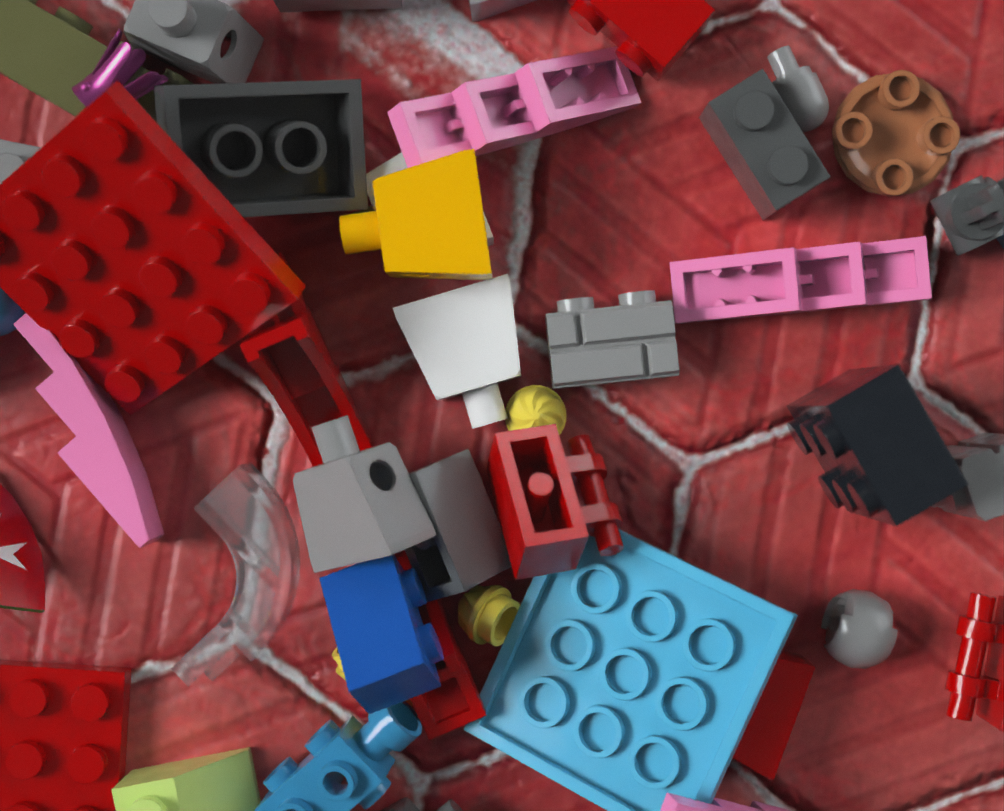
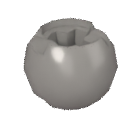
(859, 629)

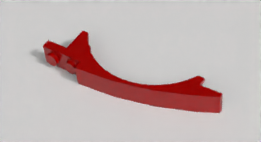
(312, 391)

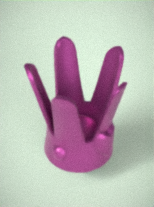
(119, 66)

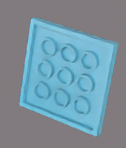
(631, 676)

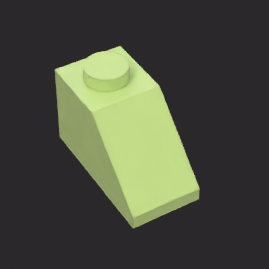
(195, 784)

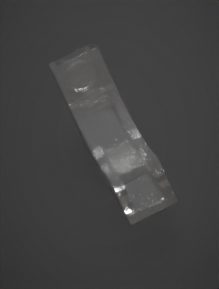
(267, 565)

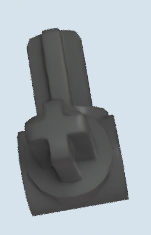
(972, 213)

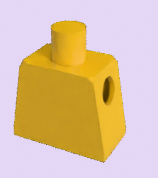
(425, 221)

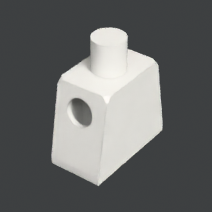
(466, 344)

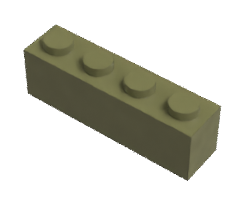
(55, 54)

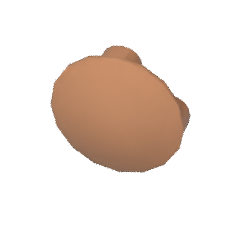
(894, 134)

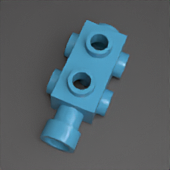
(347, 751)

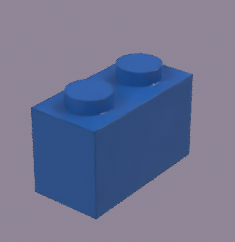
(381, 632)

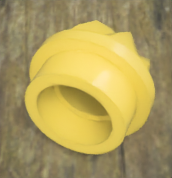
(535, 407)
(487, 614)

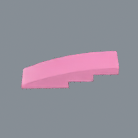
(515, 107)
(801, 280)
(103, 448)

